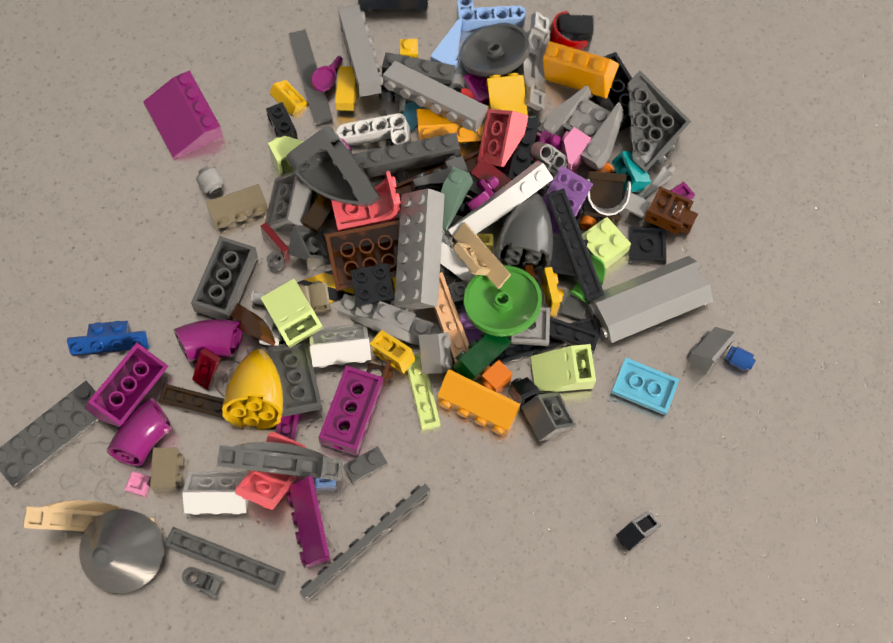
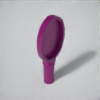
(325, 76)

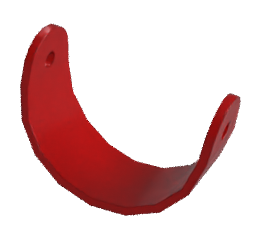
(556, 37)

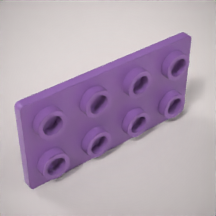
(575, 188)

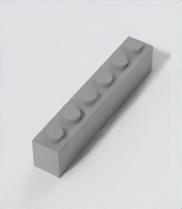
(360, 50)
(435, 96)

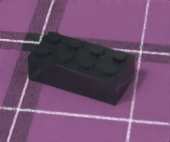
(618, 91)

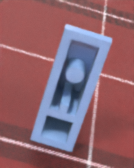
(448, 49)

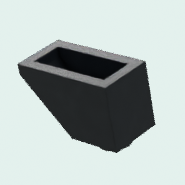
(523, 390)
(638, 530)

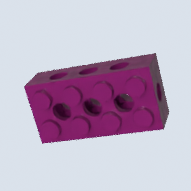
(345, 399)

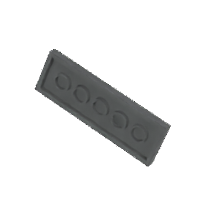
(47, 435)

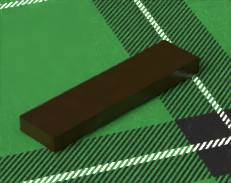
(192, 401)

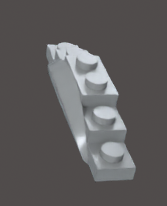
(533, 67)
(391, 319)

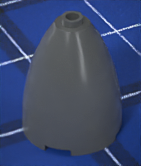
(527, 235)

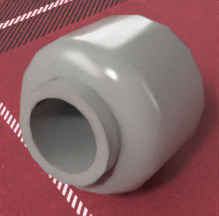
(209, 180)

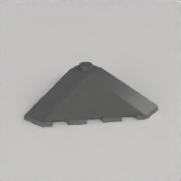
(653, 121)

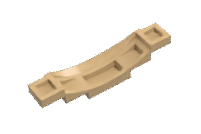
(66, 515)

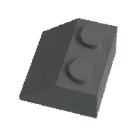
(548, 415)

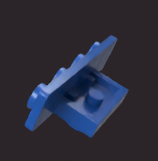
(107, 338)

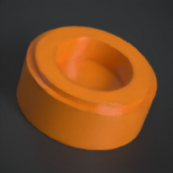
(587, 222)

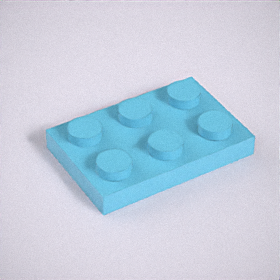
(645, 386)

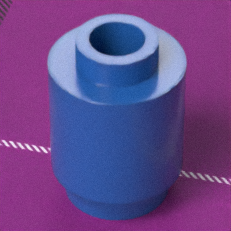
(740, 358)

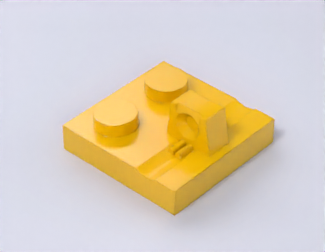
(551, 294)

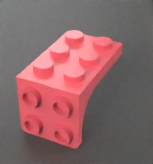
(382, 211)
(267, 487)

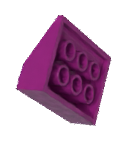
(183, 115)

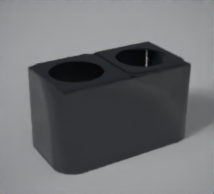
(576, 27)

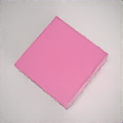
(138, 483)

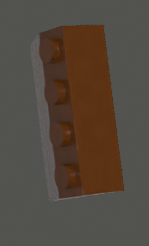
(362, 249)

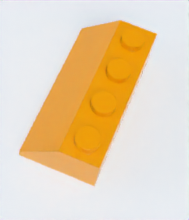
(578, 69)
(435, 125)
(477, 403)

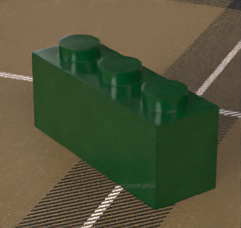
(480, 354)

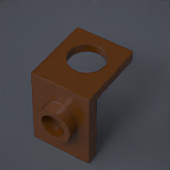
(387, 371)

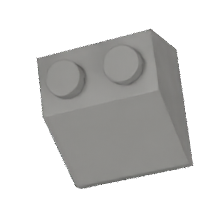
(711, 348)

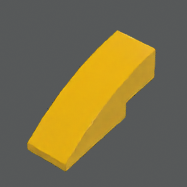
(345, 89)

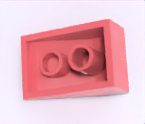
(501, 135)

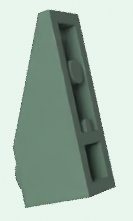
(455, 190)

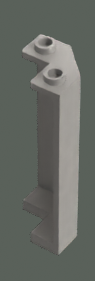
(651, 299)

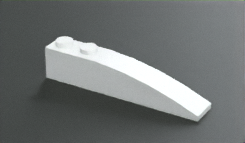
(505, 199)

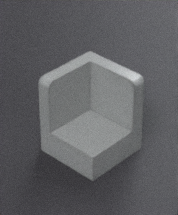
(635, 205)

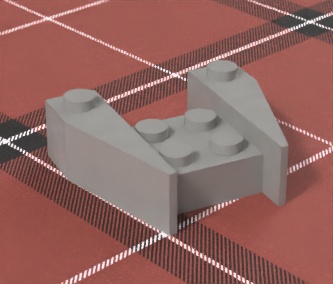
(589, 119)

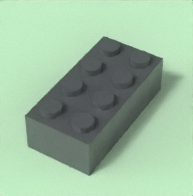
(224, 279)

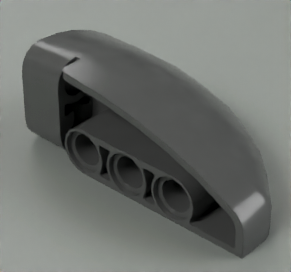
(332, 170)

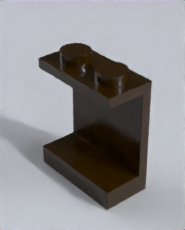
(604, 193)

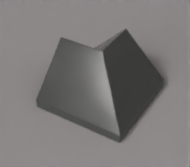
(309, 246)

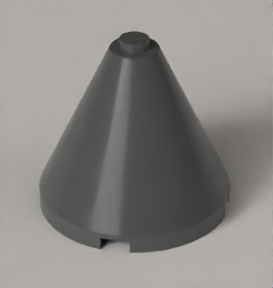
(121, 551)

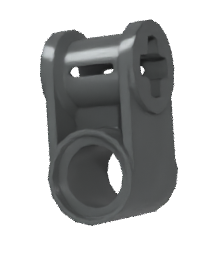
(206, 582)

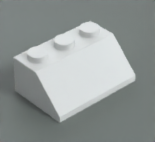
(340, 345)
(213, 492)

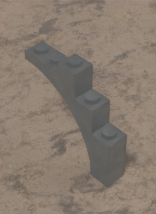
(439, 176)

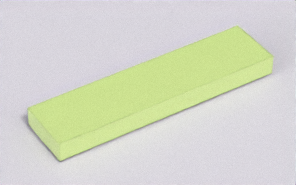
(423, 395)

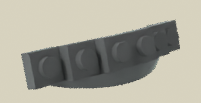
(280, 459)

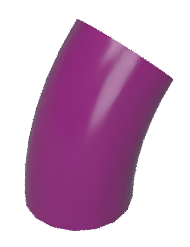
(217, 336)
(139, 434)

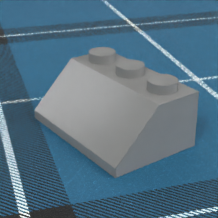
(288, 203)

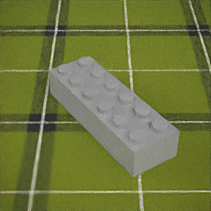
(419, 249)

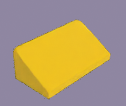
(285, 93)

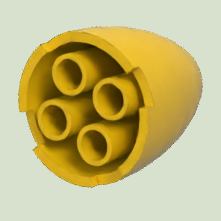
(254, 393)

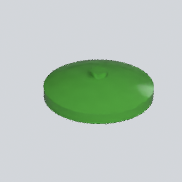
(504, 309)

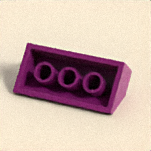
(126, 386)
(309, 522)

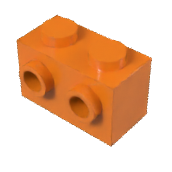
(496, 377)

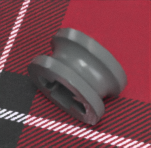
(272, 266)

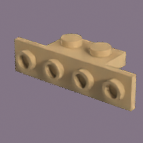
(478, 256)

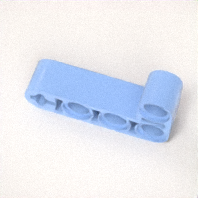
(476, 18)

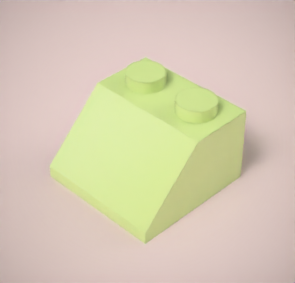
(278, 151)

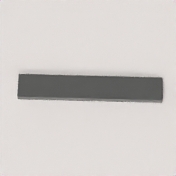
(307, 66)
(225, 559)

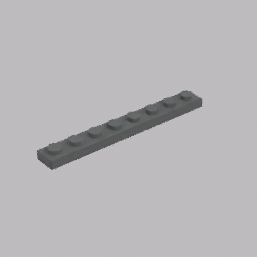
(358, 546)

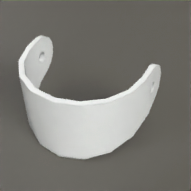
(612, 211)

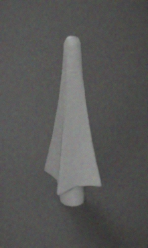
(663, 177)

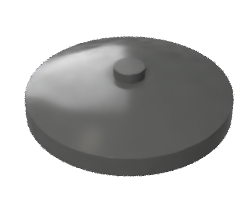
(494, 50)

